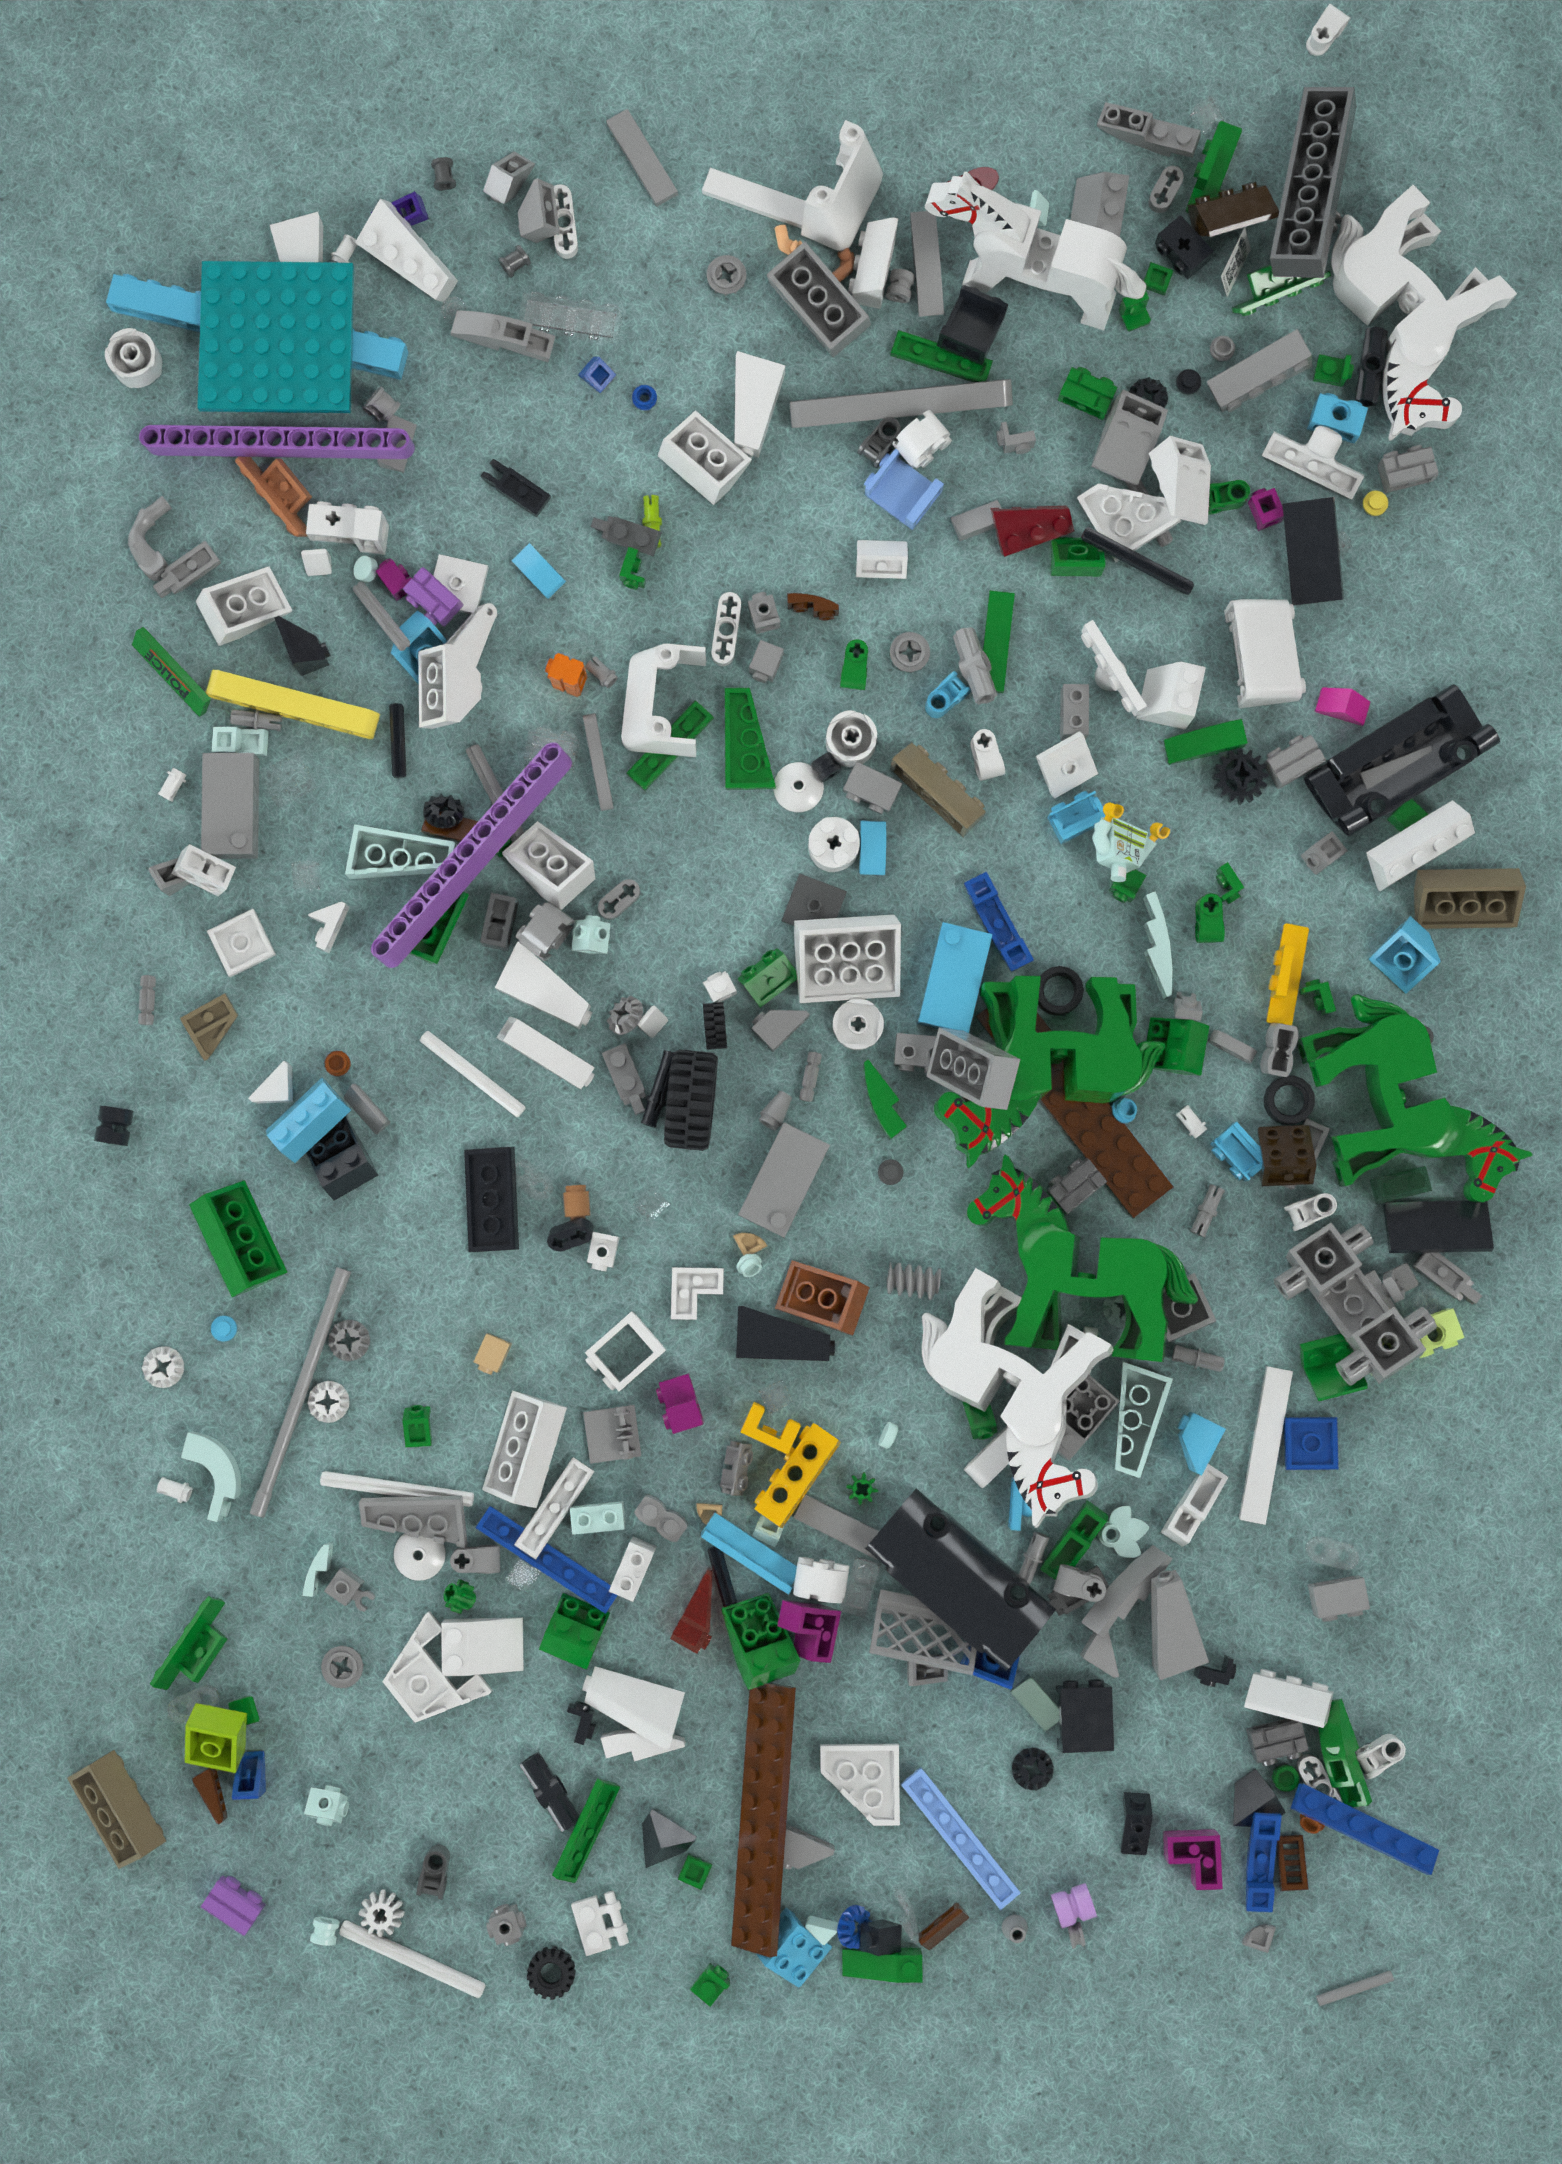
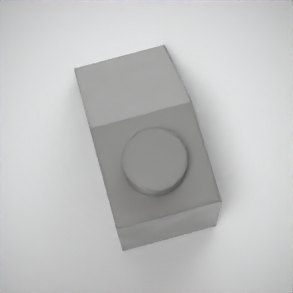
(507, 177)
(538, 212)
(777, 1026)
(804, 1848)

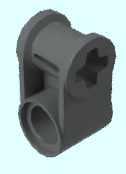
(877, 443)
(434, 1876)

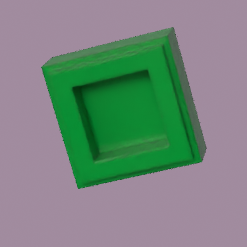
(1158, 278)
(694, 1871)

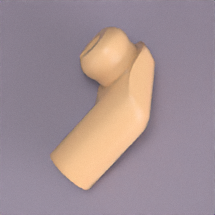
(784, 243)

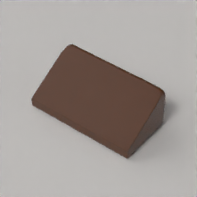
(454, 833)
(943, 1926)

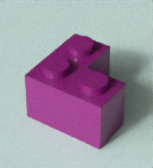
(681, 1404)
(814, 1628)
(1201, 1850)

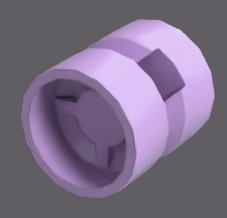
(1073, 1905)

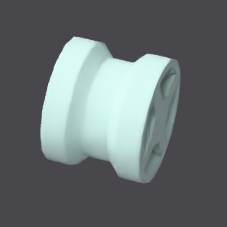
(324, 1931)

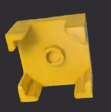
(767, 1434)

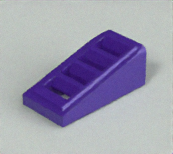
(406, 202)

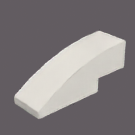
(1194, 1506)
(627, 1740)

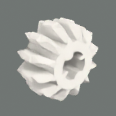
(390, 1918)

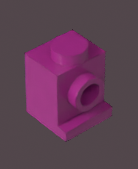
(1270, 500)
(393, 577)

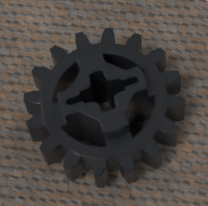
(1240, 765)

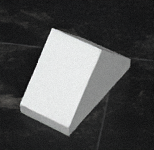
(276, 1087)

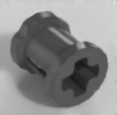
(443, 173)
(514, 261)

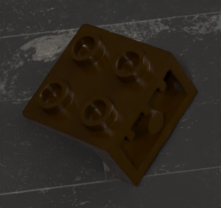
(1286, 1155)

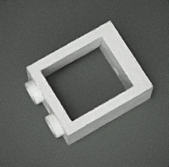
(646, 1335)
(632, 1568)

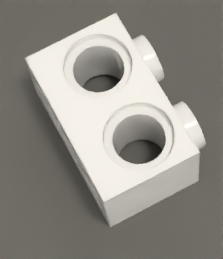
(203, 870)

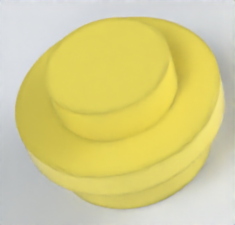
(1375, 503)

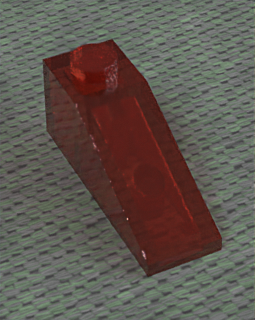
(695, 1623)

